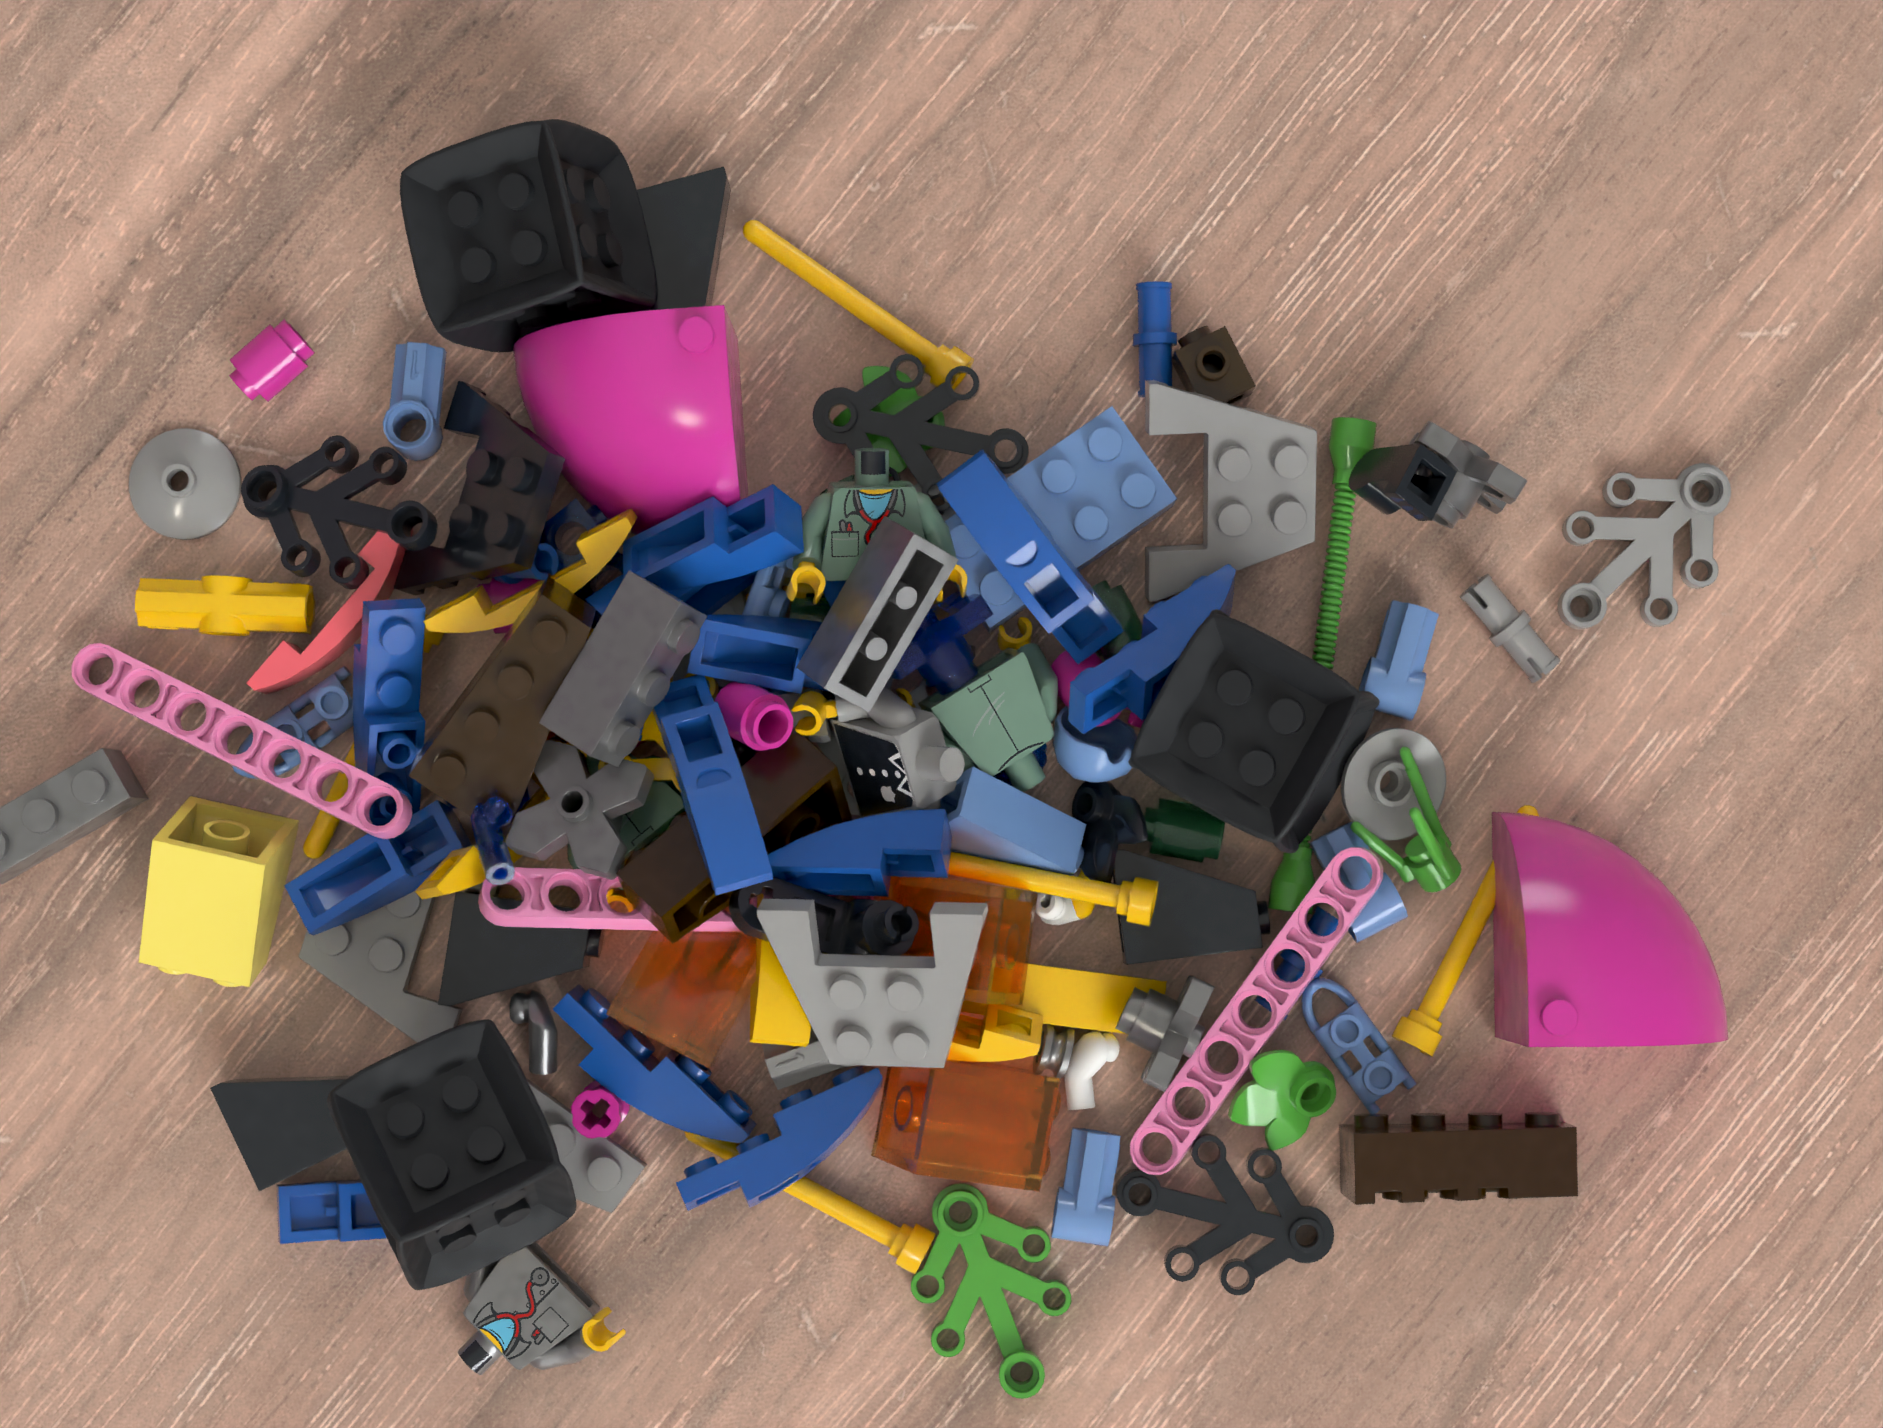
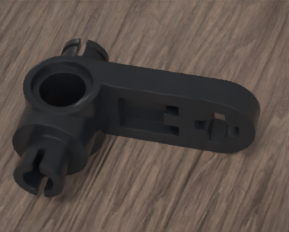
(842, 926)

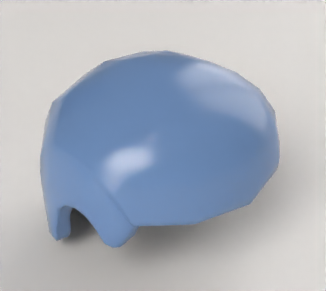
(1097, 754)

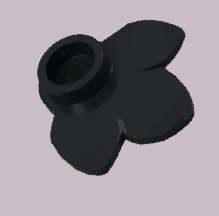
(1108, 821)

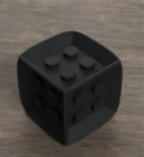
(525, 233)
(1252, 731)
(453, 1153)

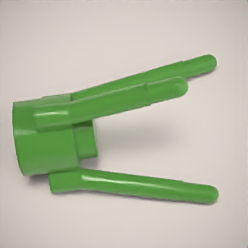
(1429, 853)

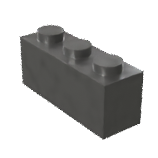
(876, 614)
(623, 670)
(65, 810)

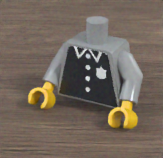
(890, 754)

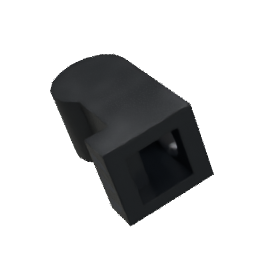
(1395, 480)

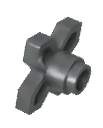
(1476, 476)
(580, 810)
(1165, 1027)

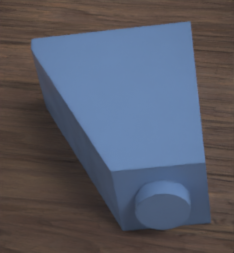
(1011, 826)

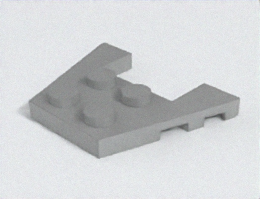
(1254, 486)
(376, 961)
(878, 1005)

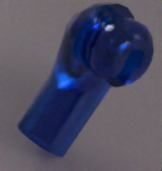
(490, 839)

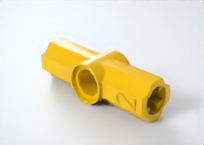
(225, 605)

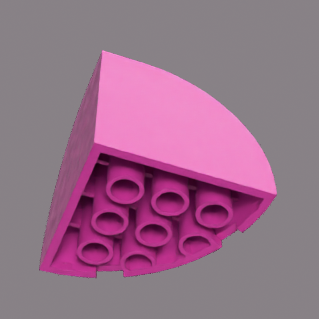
(640, 408)
(1593, 945)

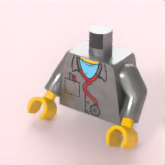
(531, 1315)

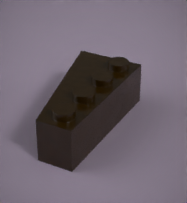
(494, 729)
(792, 795)
(1457, 1158)

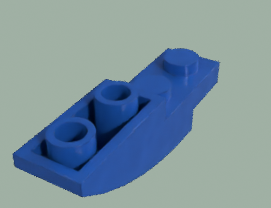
(1029, 557)
(1142, 666)
(387, 698)
(712, 786)
(667, 1090)
(808, 1133)

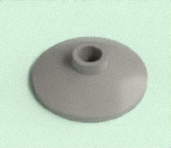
(211, 488)
(1387, 810)

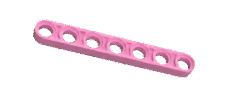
(258, 758)
(593, 909)
(1231, 1026)

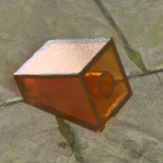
(1005, 938)
(689, 991)
(969, 1122)

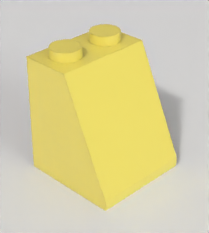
(215, 891)

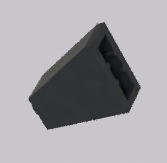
(686, 236)
(1190, 913)
(498, 958)
(280, 1123)

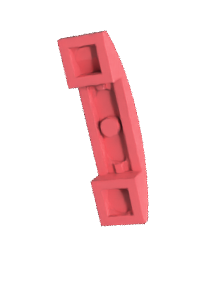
(292, 665)

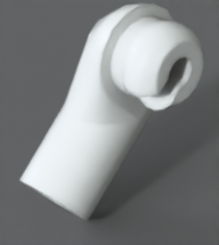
(1086, 1059)

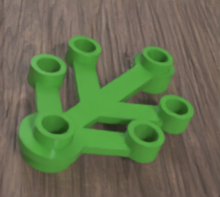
(986, 1279)

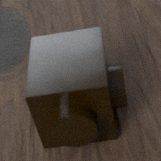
(1212, 366)

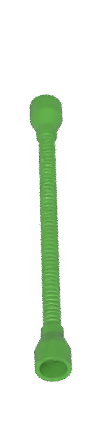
(1347, 445)

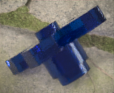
(939, 644)

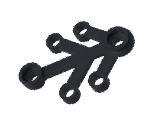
(909, 426)
(332, 505)
(1235, 1217)

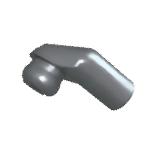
(534, 1010)

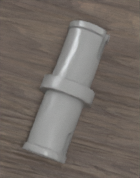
(1510, 628)

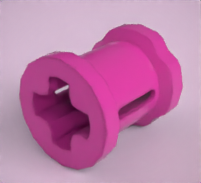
(587, 1122)

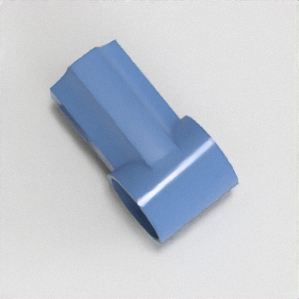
(416, 395)
(1400, 656)
(1385, 906)
(1086, 1200)

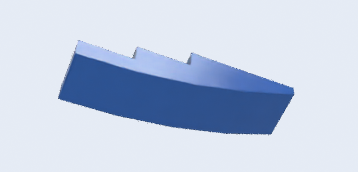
(326, 1212)

